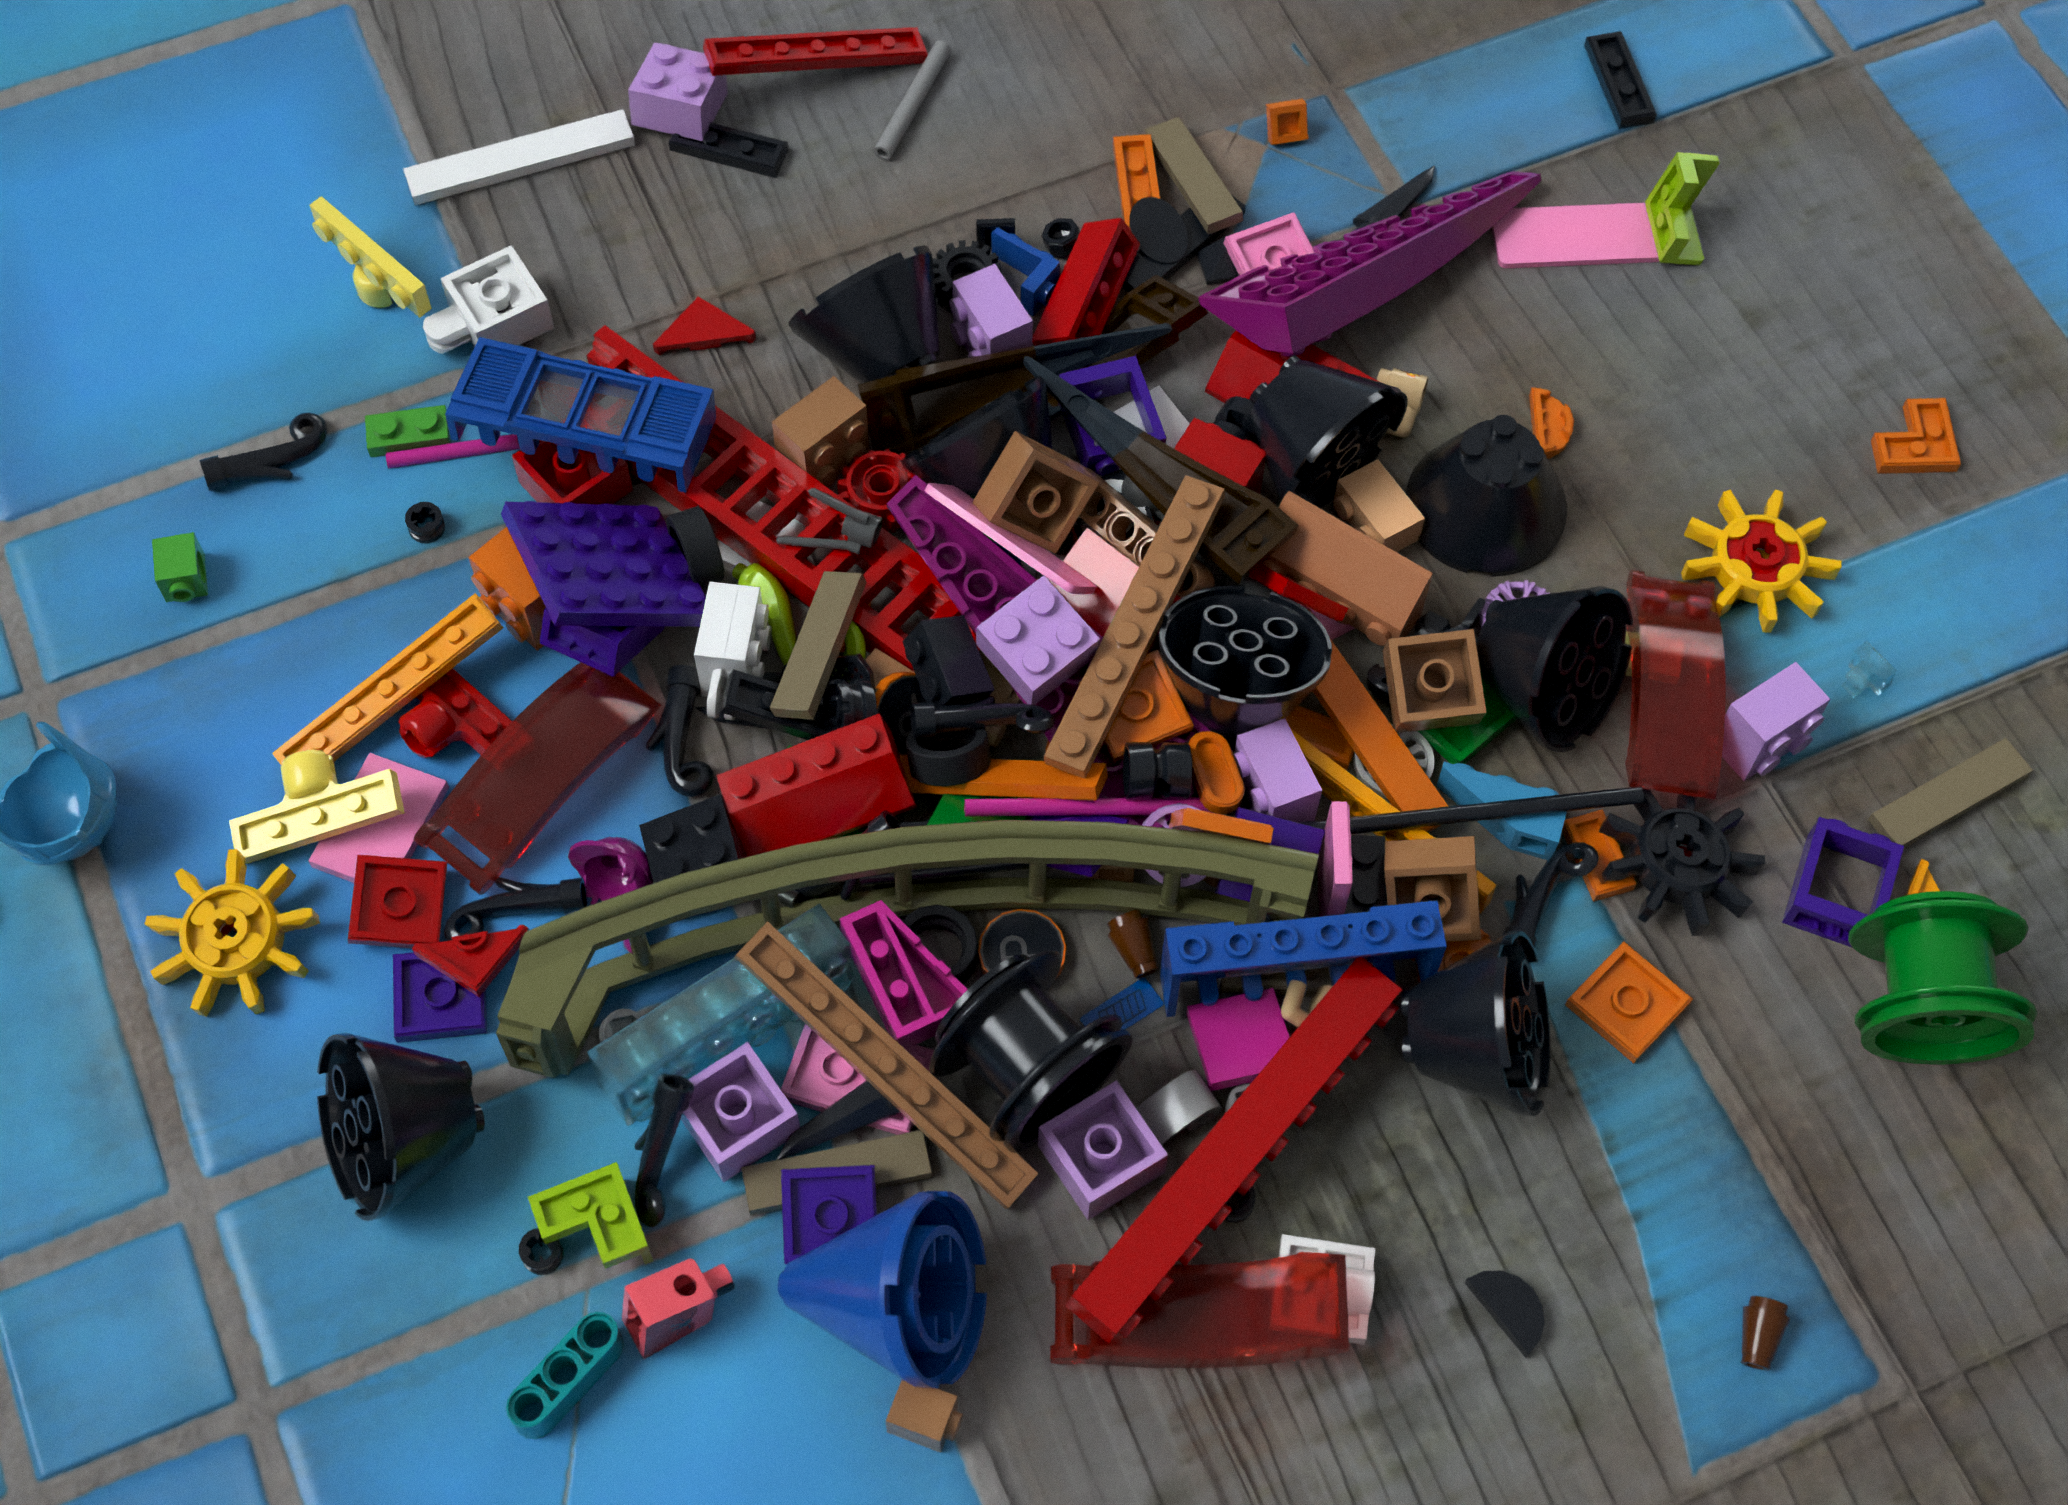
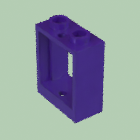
(1106, 381)
(597, 645)
(1823, 916)

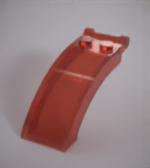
(1675, 686)
(536, 769)
(1220, 1316)

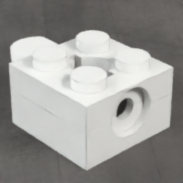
(477, 295)
(730, 638)

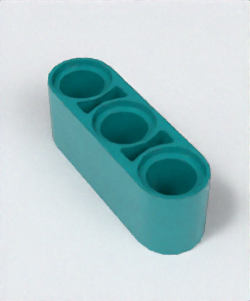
(559, 1398)

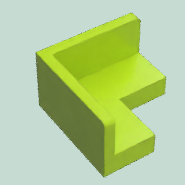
(1671, 209)
(596, 1202)

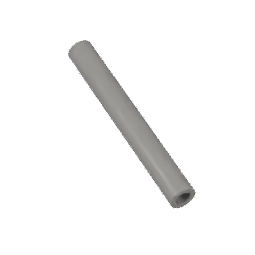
(912, 100)

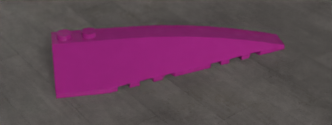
(1356, 275)
(982, 581)

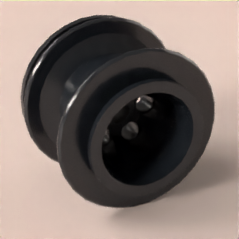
(1027, 1046)

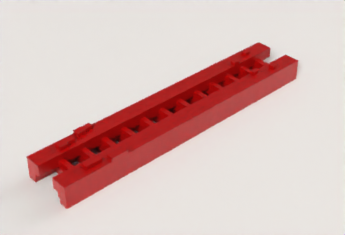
(787, 486)

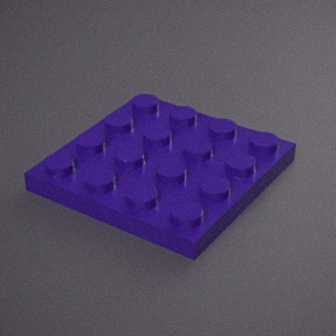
(604, 564)

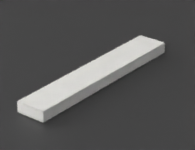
(519, 157)

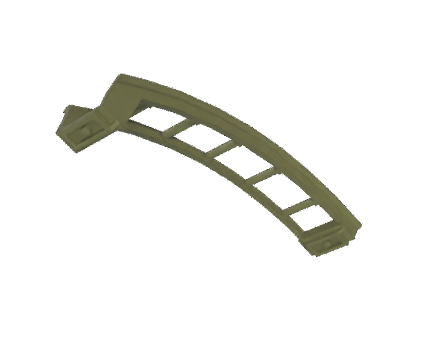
(558, 998)

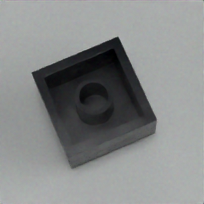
(691, 839)

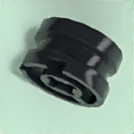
(847, 703)

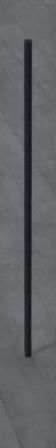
(1374, 823)

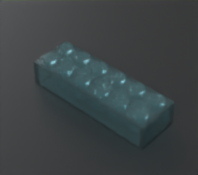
(710, 1020)

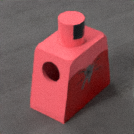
(672, 1304)

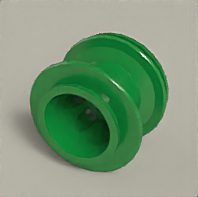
(1942, 980)

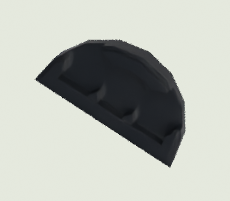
(1511, 1305)

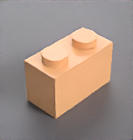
(1378, 507)

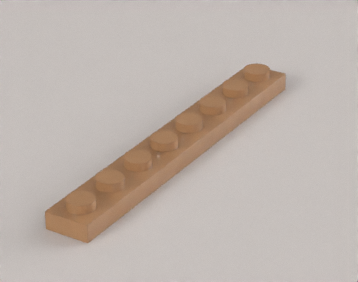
(1134, 627)
(885, 1064)

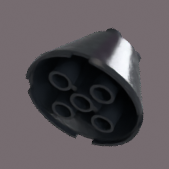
(877, 318)
(1321, 426)
(972, 446)
(1489, 499)
(1242, 657)
(1557, 660)
(1484, 1025)
(391, 1118)

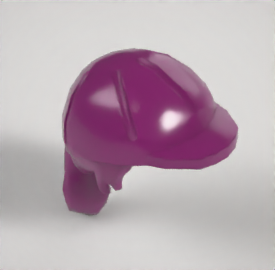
(610, 868)

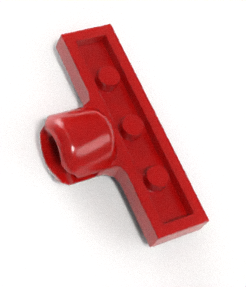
(451, 713)

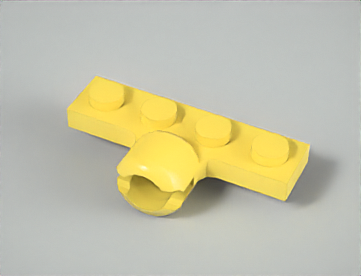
(375, 271)
(315, 807)

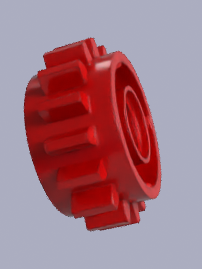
(870, 474)

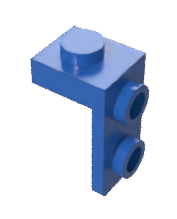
(1038, 265)

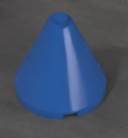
(899, 1288)

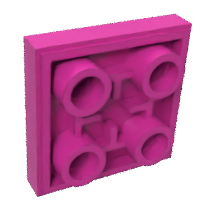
(1237, 1037)

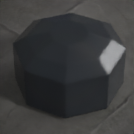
(1060, 236)

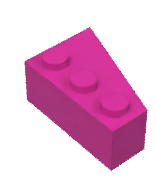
(900, 974)

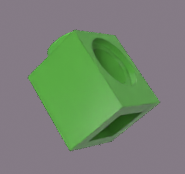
(179, 567)

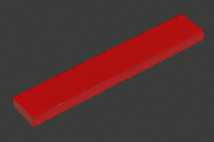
(814, 51)

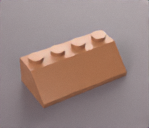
(1353, 569)

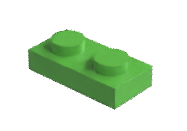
(406, 430)

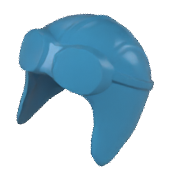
(58, 803)

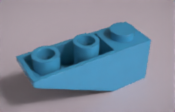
(1526, 834)

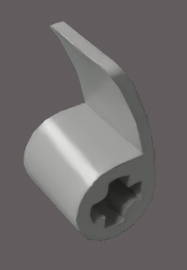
(1179, 1105)

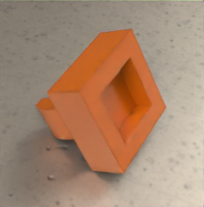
(1287, 121)

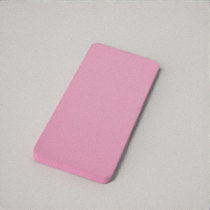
(1574, 236)
(1030, 553)

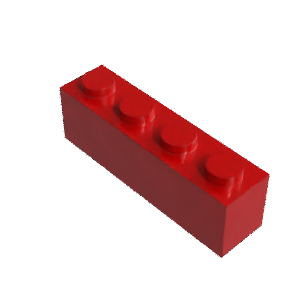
(1088, 282)

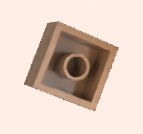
(823, 431)
(1035, 492)
(1434, 681)

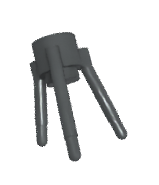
(858, 525)

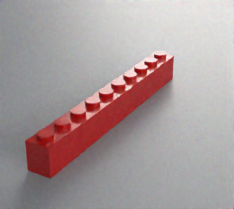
(1232, 1150)

